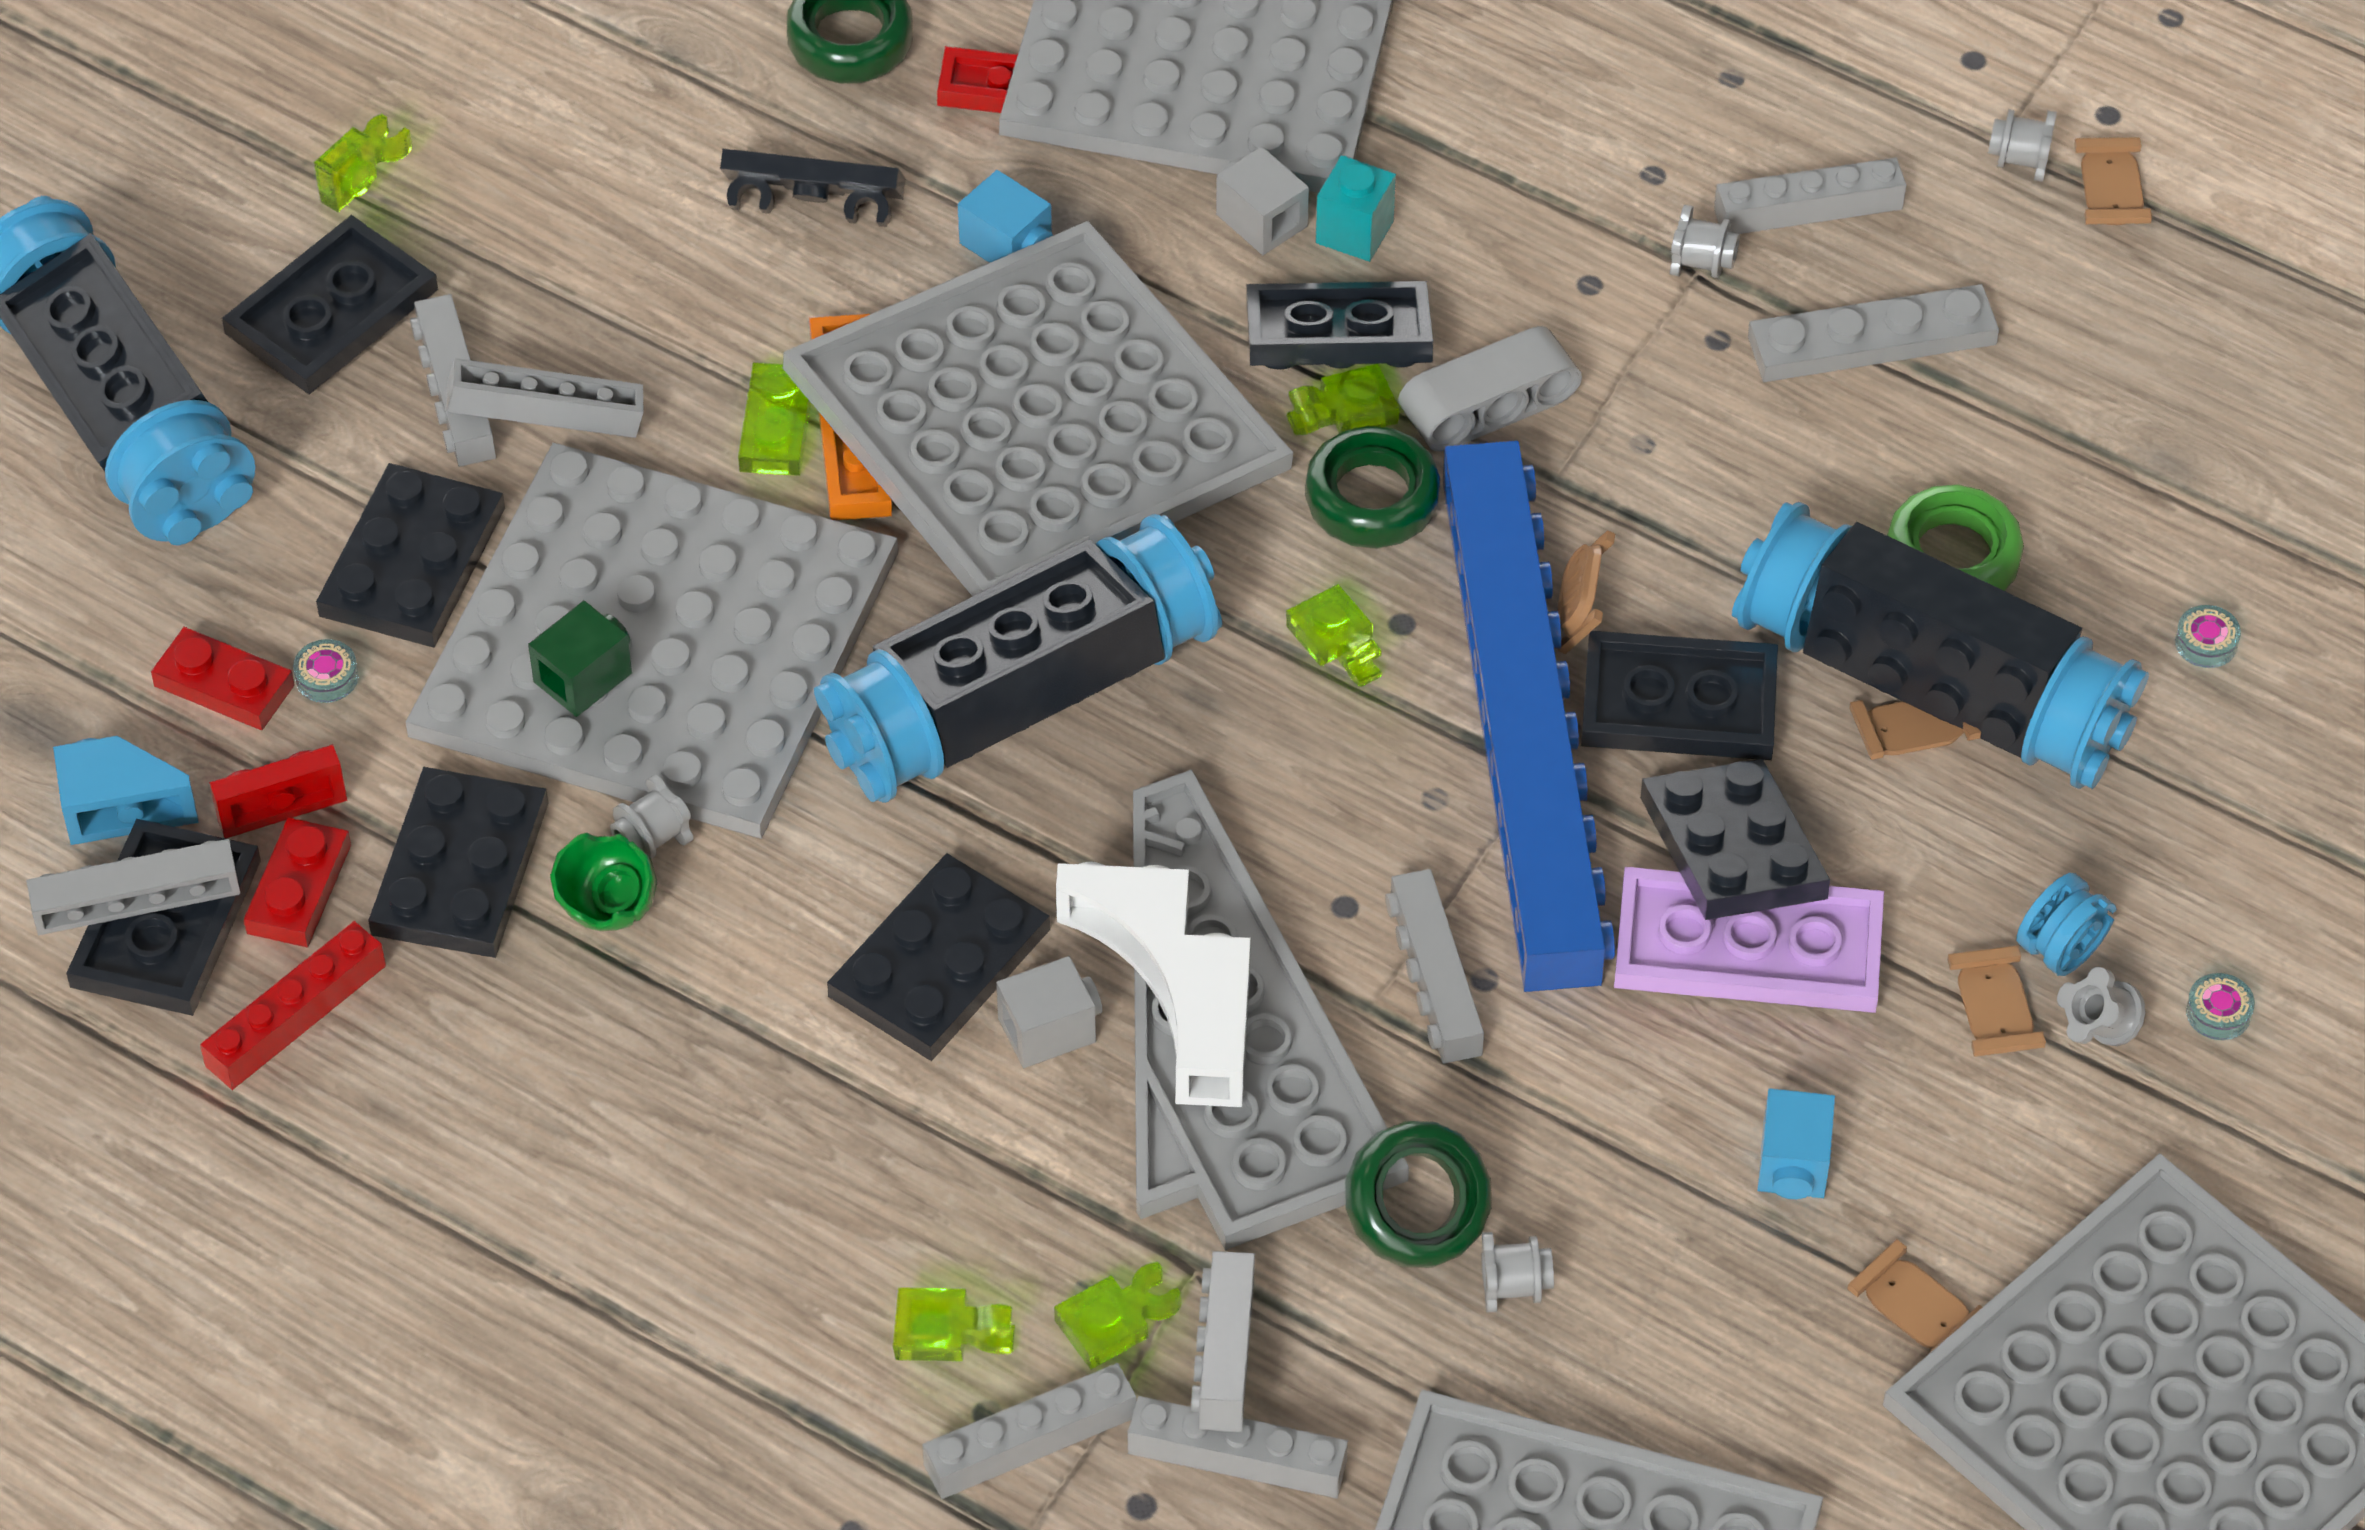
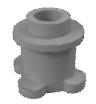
(2023, 141)
(1703, 244)
(653, 818)
(2102, 1009)
(1515, 1270)

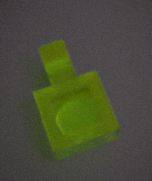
(351, 162)
(1344, 399)
(1336, 628)
(939, 1323)

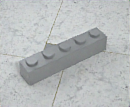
(1811, 196)
(442, 342)
(544, 398)
(133, 886)
(1435, 966)
(1223, 1341)
(1029, 1430)
(1257, 1453)

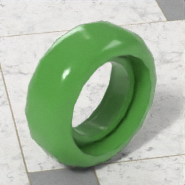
(1969, 509)

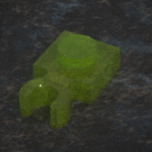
(1112, 1319)

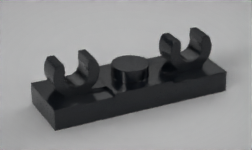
(812, 181)

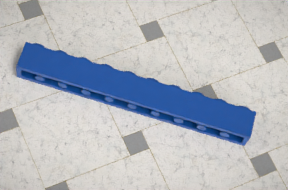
(1524, 718)

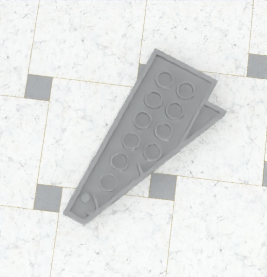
(1301, 1098)

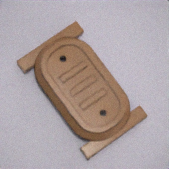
(2112, 181)
(1579, 592)
(1904, 729)
(1995, 1001)
(1911, 1297)

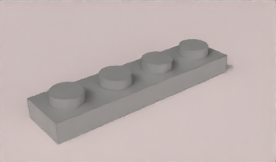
(1872, 333)

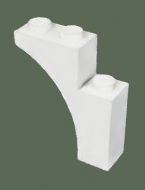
(1194, 977)

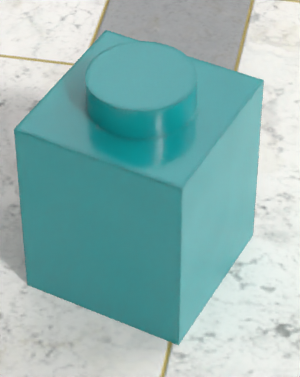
(1355, 208)

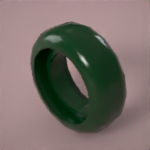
(849, 61)
(1378, 448)
(1369, 1213)

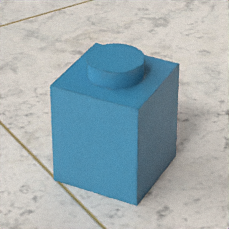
(1002, 218)
(1796, 1144)

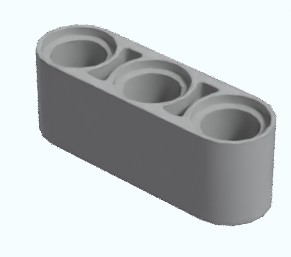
(1490, 388)

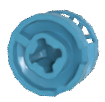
(2066, 924)

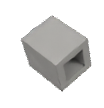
(1262, 200)
(1048, 1011)

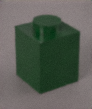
(581, 657)

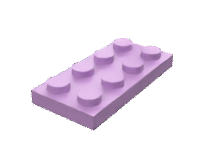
(1783, 955)

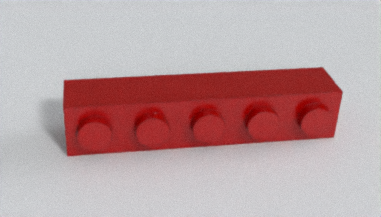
(293, 1005)

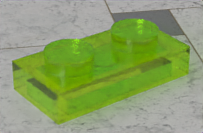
(773, 423)

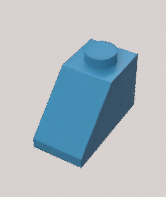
(113, 783)

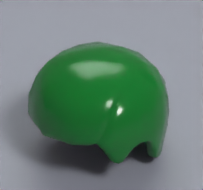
(603, 881)

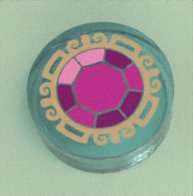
(2207, 636)
(325, 670)
(2220, 1006)

